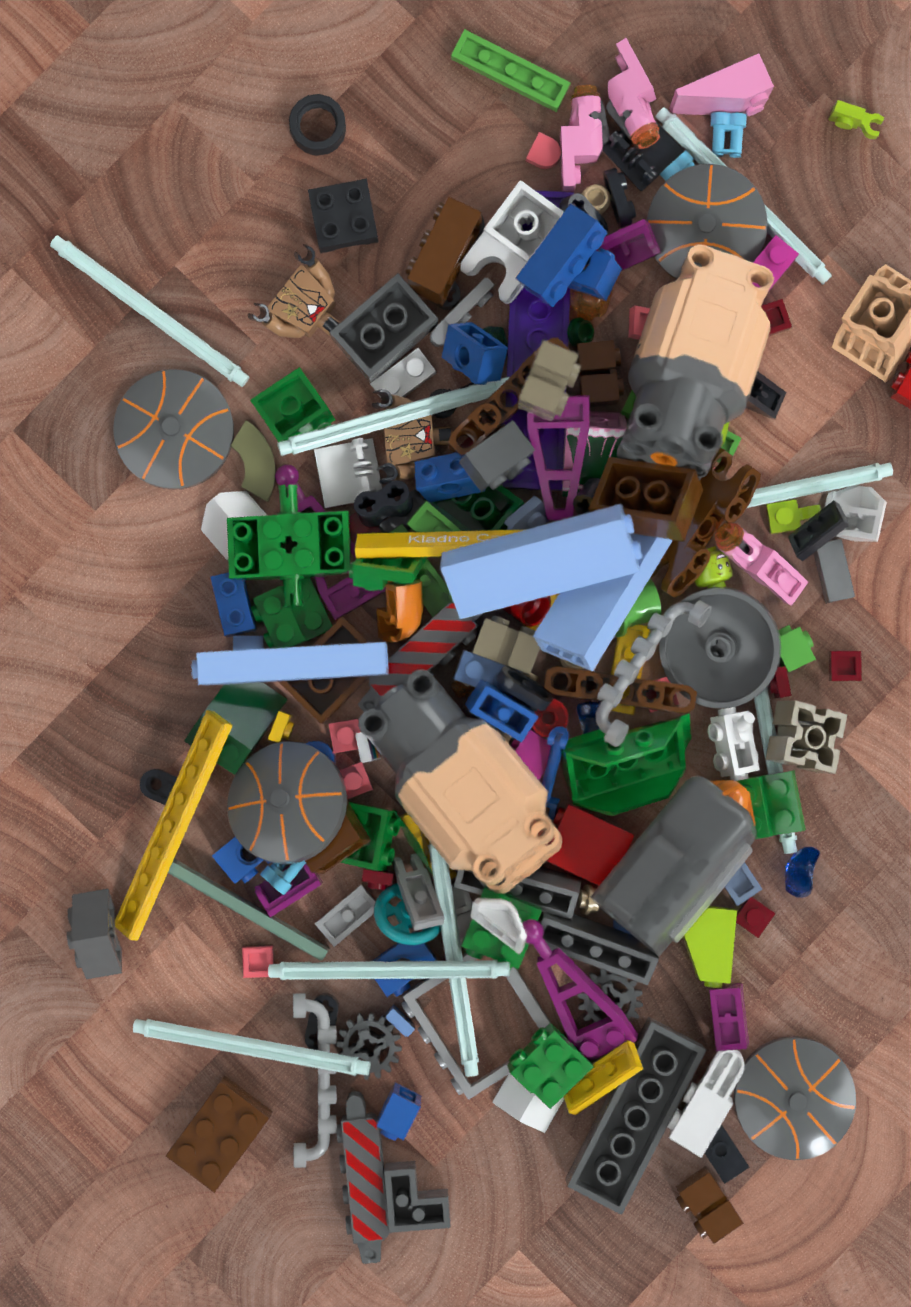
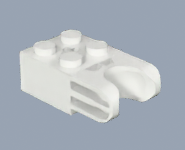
(506, 240)
(707, 1103)

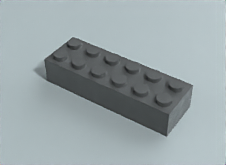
(635, 1117)

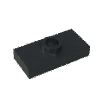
(818, 530)
(725, 1156)

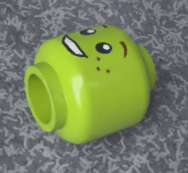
(716, 571)

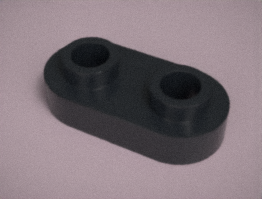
(623, 209)
(517, 684)
(162, 794)

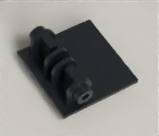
(644, 164)

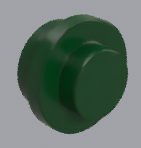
(580, 331)

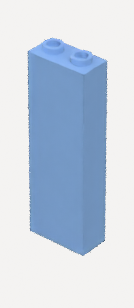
(541, 561)
(588, 617)
(291, 664)

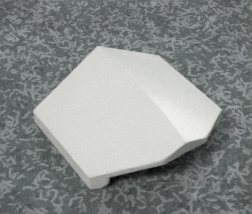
(226, 506)
(863, 511)
(501, 920)
(524, 1106)

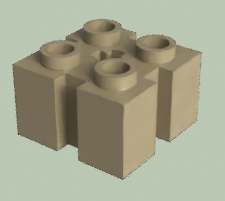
(547, 381)
(507, 645)
(806, 737)

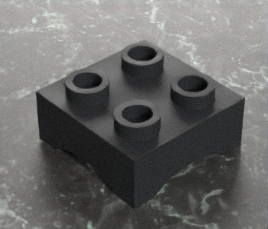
(343, 215)

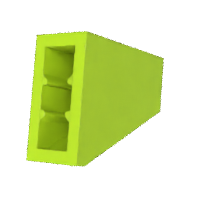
(712, 945)

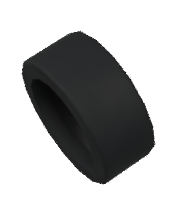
(312, 102)

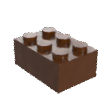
(443, 250)
(655, 496)
(326, 696)
(219, 1134)

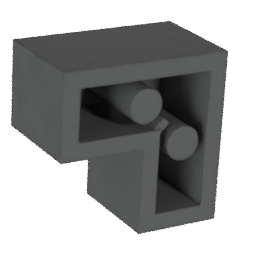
(498, 457)
(94, 934)
(412, 1208)

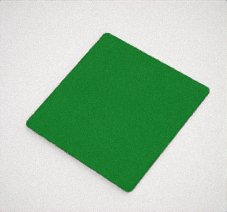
(412, 841)

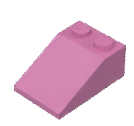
(734, 89)

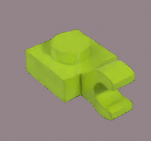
(851, 116)
(786, 515)

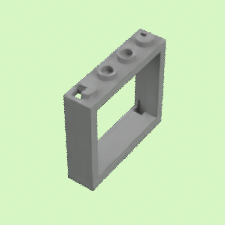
(443, 1054)

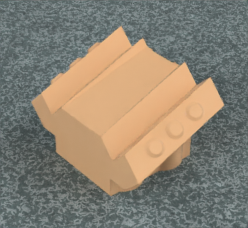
(878, 324)

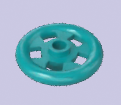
(400, 932)

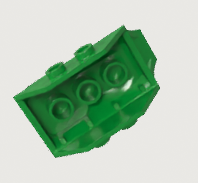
(630, 775)

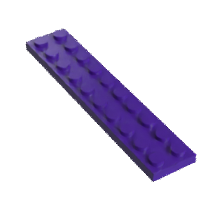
(529, 325)

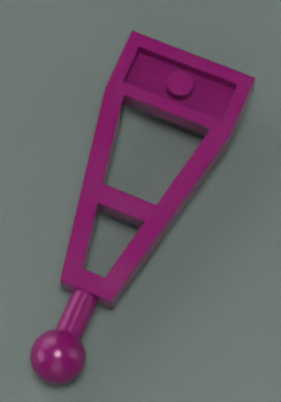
(575, 415)
(343, 596)
(593, 1039)

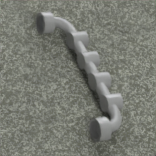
(643, 649)
(326, 1093)

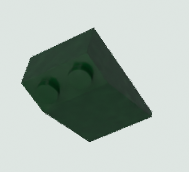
(480, 510)
(251, 712)

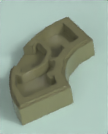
(257, 460)

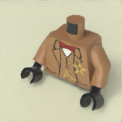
(302, 302)
(408, 440)

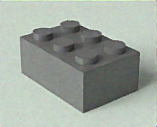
(384, 328)

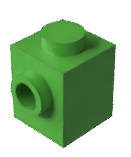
(795, 648)

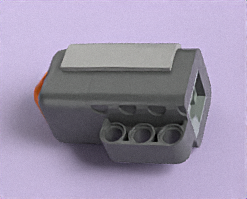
(680, 862)

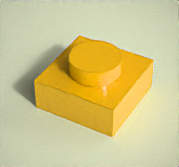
(281, 728)

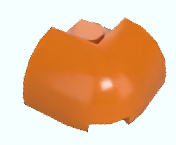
(402, 611)

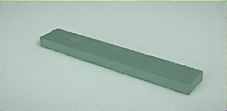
(248, 910)

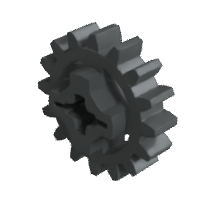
(623, 995)
(382, 1041)

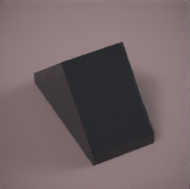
(765, 397)

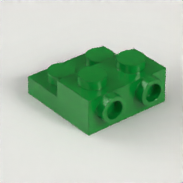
(292, 407)
(376, 572)
(291, 625)
(775, 803)
(381, 827)
(483, 943)
(549, 1065)

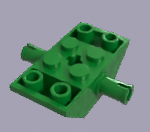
(259, 544)

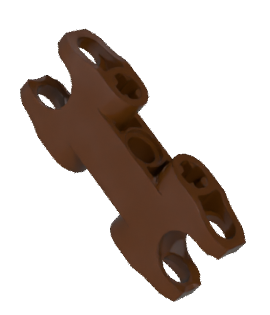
(493, 407)
(718, 502)
(637, 695)

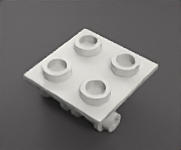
(347, 471)

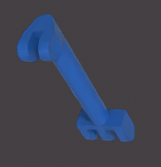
(558, 740)

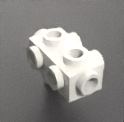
(734, 743)

